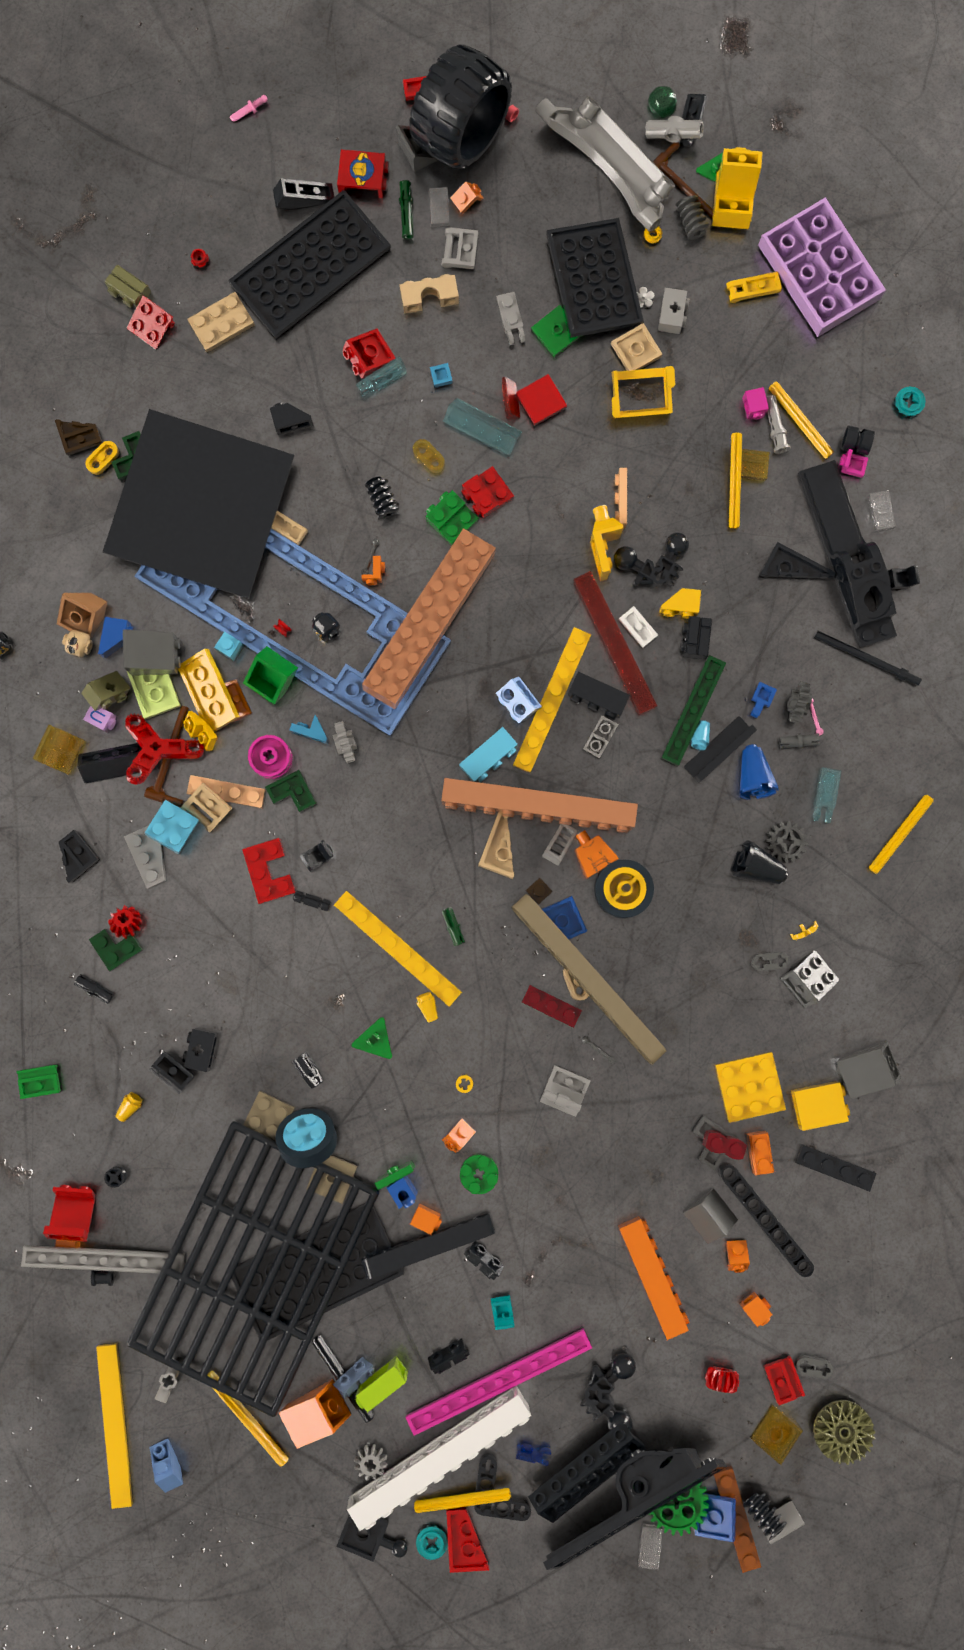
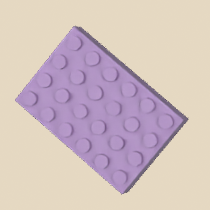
(821, 267)

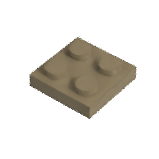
(267, 1114)

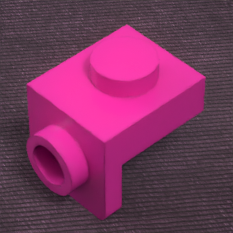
(853, 464)

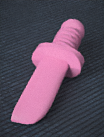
(248, 108)

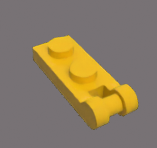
(754, 286)

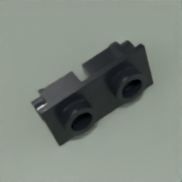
(491, 1265)
(440, 1360)

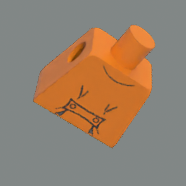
(593, 854)

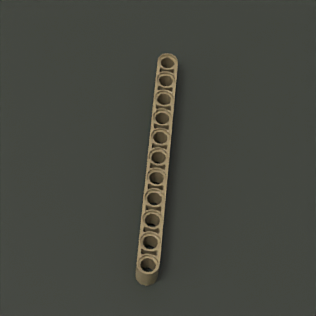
(588, 979)

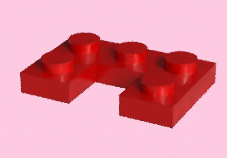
(256, 860)

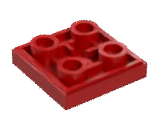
(541, 399)

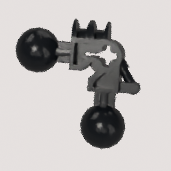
(676, 545)
(622, 1367)

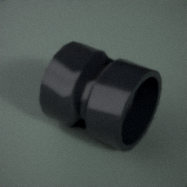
(858, 440)

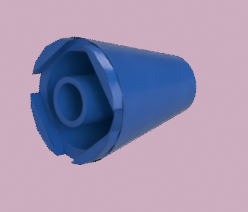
(756, 774)

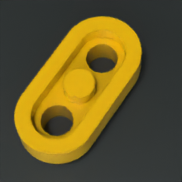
(100, 456)

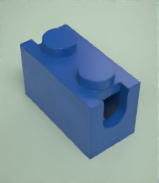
(403, 1192)

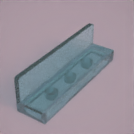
(482, 426)

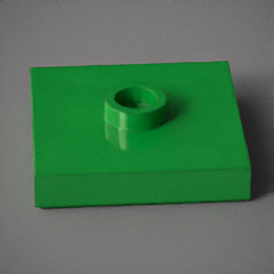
(554, 331)
(394, 1174)

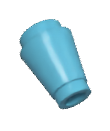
(701, 736)

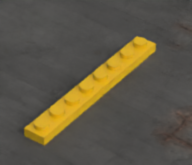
(552, 700)
(397, 948)

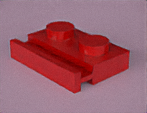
(784, 1380)

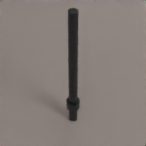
(902, 674)

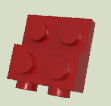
(367, 353)
(486, 492)

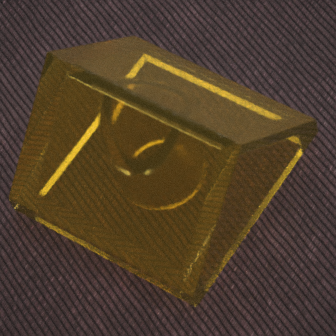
(777, 1434)

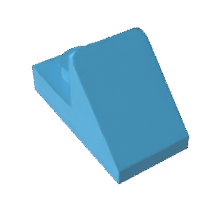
(316, 731)

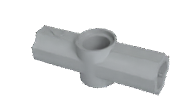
(674, 129)

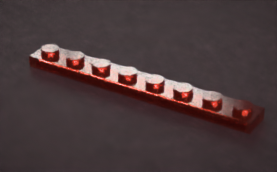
(615, 643)

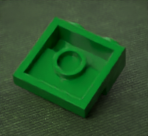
(450, 516)

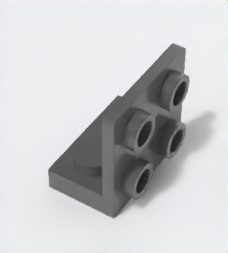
(810, 979)

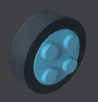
(306, 1138)

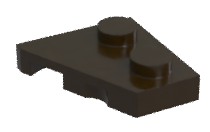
(78, 436)

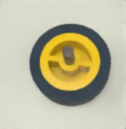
(624, 888)

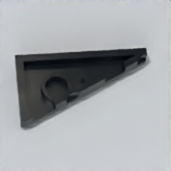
(789, 563)

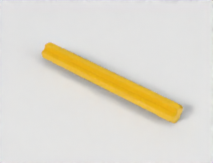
(801, 420)
(735, 480)
(901, 834)
(462, 1500)

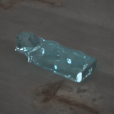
(382, 376)

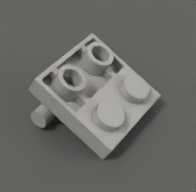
(565, 1090)

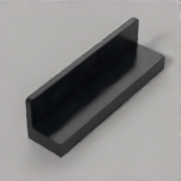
(719, 749)
(107, 762)

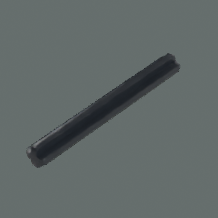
(337, 1371)

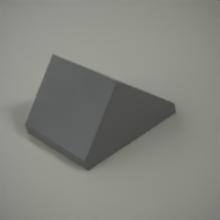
(416, 156)
(711, 1216)

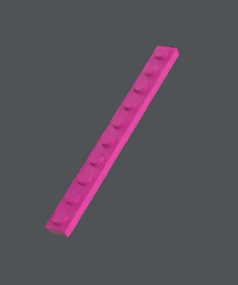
(498, 1381)

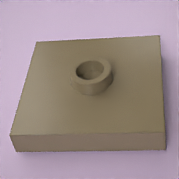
(327, 1180)

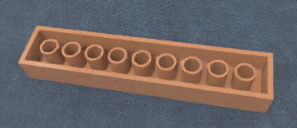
(428, 619)
(539, 804)

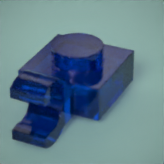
(529, 1454)

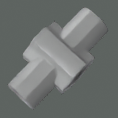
(164, 1392)

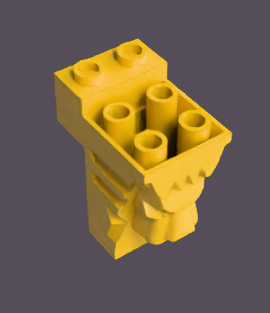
(736, 187)

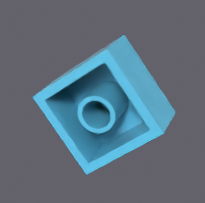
(171, 827)

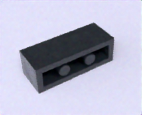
(598, 695)

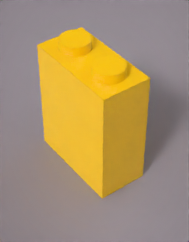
(820, 1105)

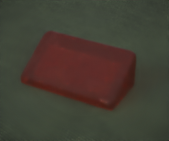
(510, 399)

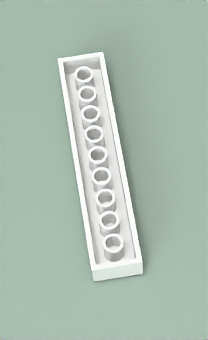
(438, 1458)

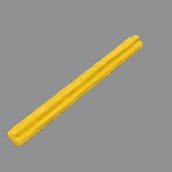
(252, 1425)

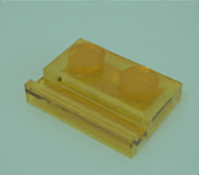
(754, 464)

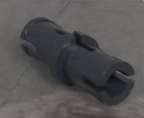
(93, 989)

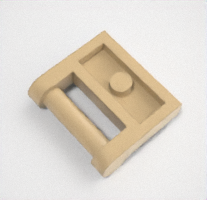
(208, 802)

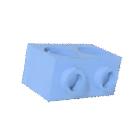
(522, 696)

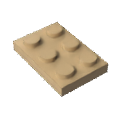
(221, 322)

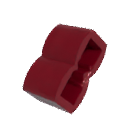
(729, 1145)

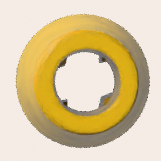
(427, 1005)
(129, 1105)

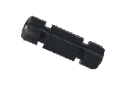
(312, 900)

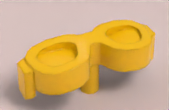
(805, 932)

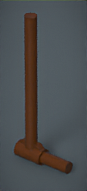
(661, 162)
(155, 792)

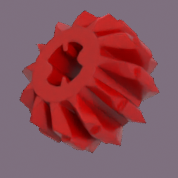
(118, 920)
(722, 1379)

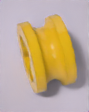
(469, 1087)

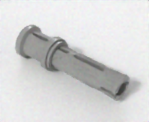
(778, 432)

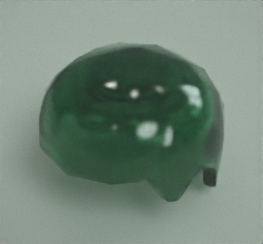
(662, 101)

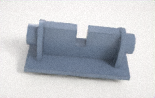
(358, 1372)

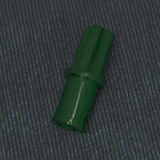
(453, 926)

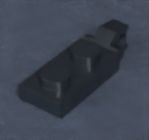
(693, 110)

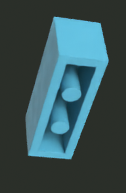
(489, 755)

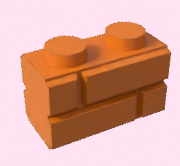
(759, 1152)

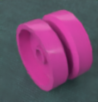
(262, 749)

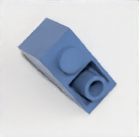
(165, 1466)

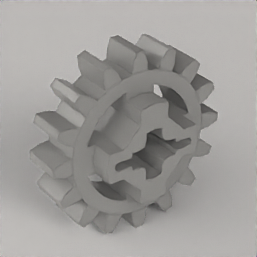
(344, 742)

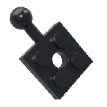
(368, 1546)

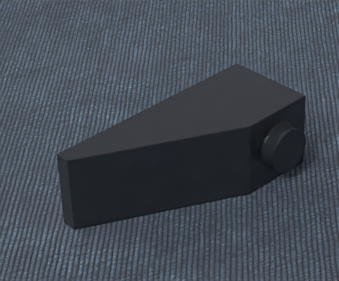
(300, 193)

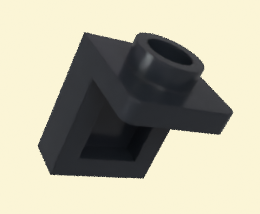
(904, 577)
(317, 856)

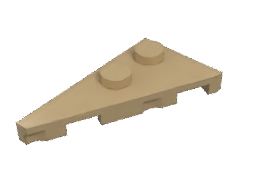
(497, 852)

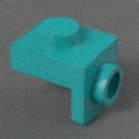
(502, 1312)

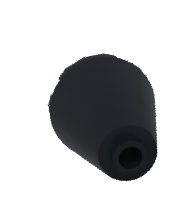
(758, 865)

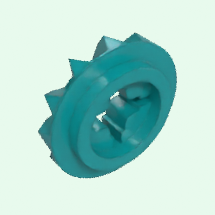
(917, 398)
(431, 1552)

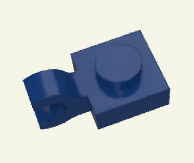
(763, 697)

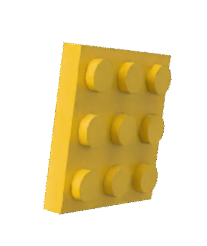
(750, 1087)

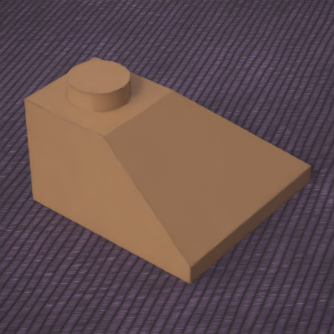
(81, 612)

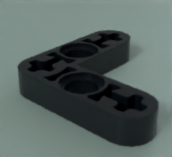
(487, 1509)

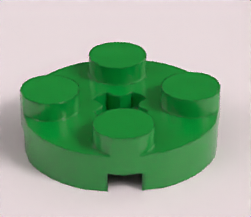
(477, 1185)

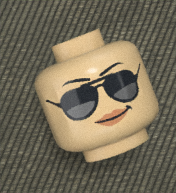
(77, 643)

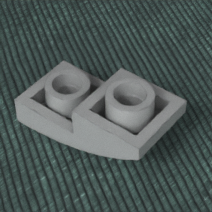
(600, 736)

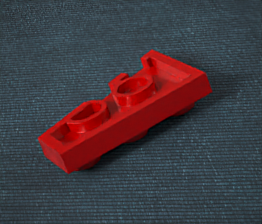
(463, 1543)

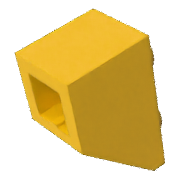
(684, 602)

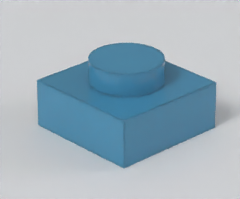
(441, 375)

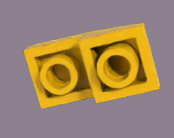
(199, 728)

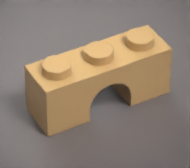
(442, 287)

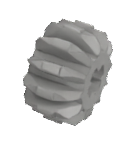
(363, 1462)

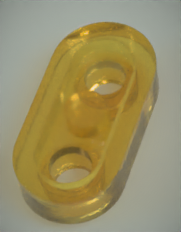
(428, 456)

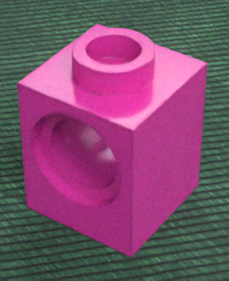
(755, 403)

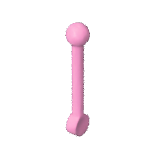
(818, 730)

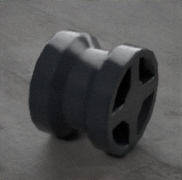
(112, 1179)

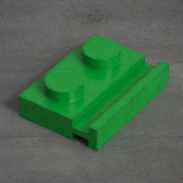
(38, 1081)

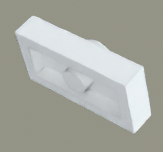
(638, 627)

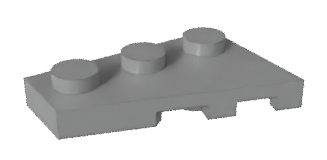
(147, 856)

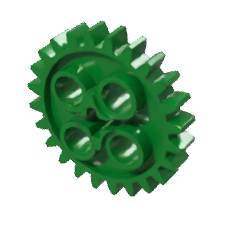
(680, 1520)

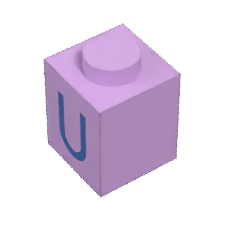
(101, 719)

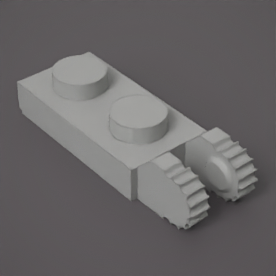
(510, 316)

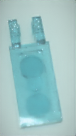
(827, 793)

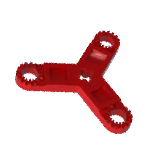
(166, 749)

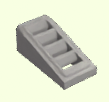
(550, 855)

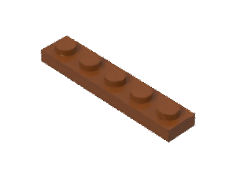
(744, 1540)

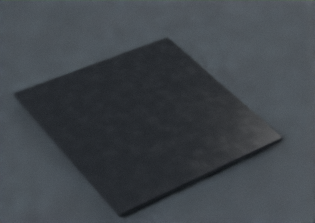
(198, 503)

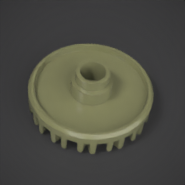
(847, 1445)

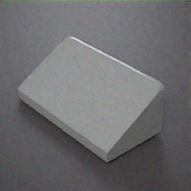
(791, 1516)

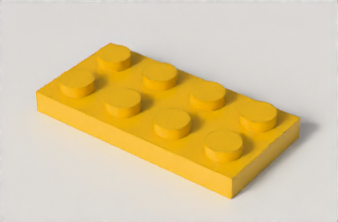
(208, 690)

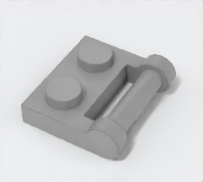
(466, 248)

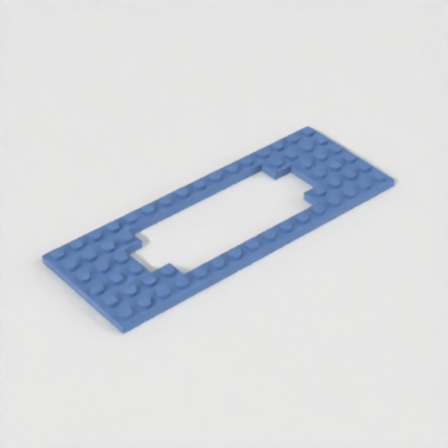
(347, 687)

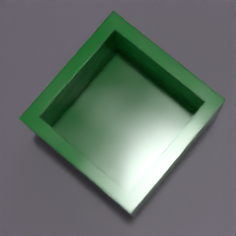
(270, 675)

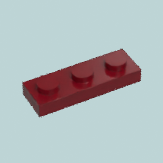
(551, 1006)

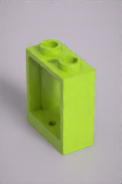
(381, 1384)

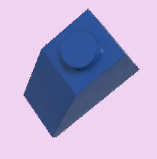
(112, 635)

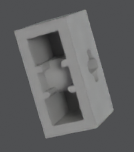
(673, 300)

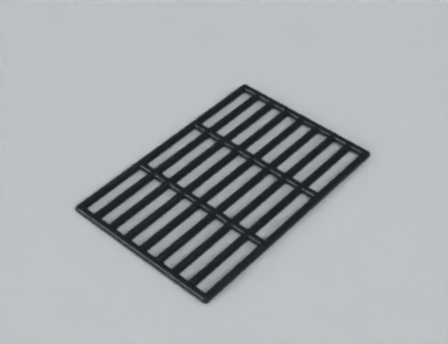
(236, 1304)

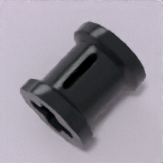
(102, 1277)

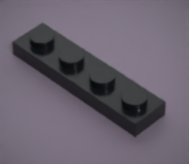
(835, 1167)

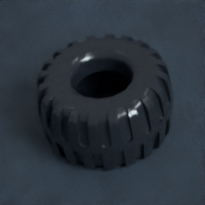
(460, 106)

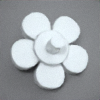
(645, 298)

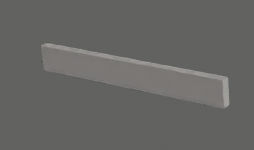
(97, 1259)

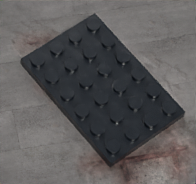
(594, 277)

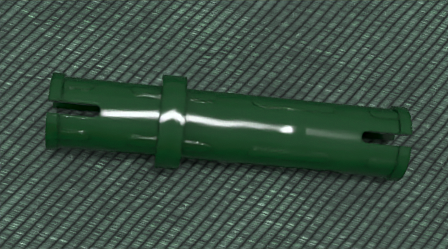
(406, 209)

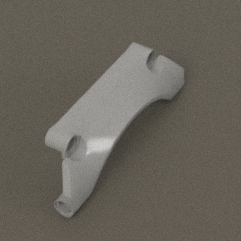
(615, 153)

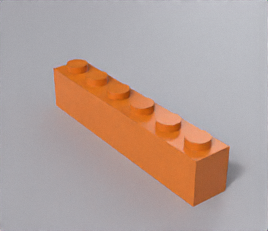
(653, 1277)

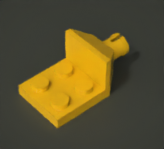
(604, 530)

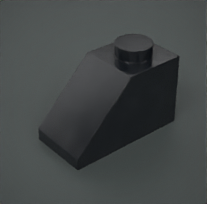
(289, 418)

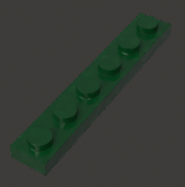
(693, 710)

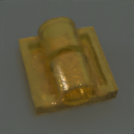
(58, 749)

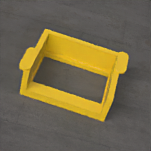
(667, 373)

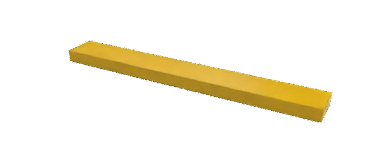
(114, 1426)

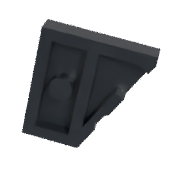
(76, 855)

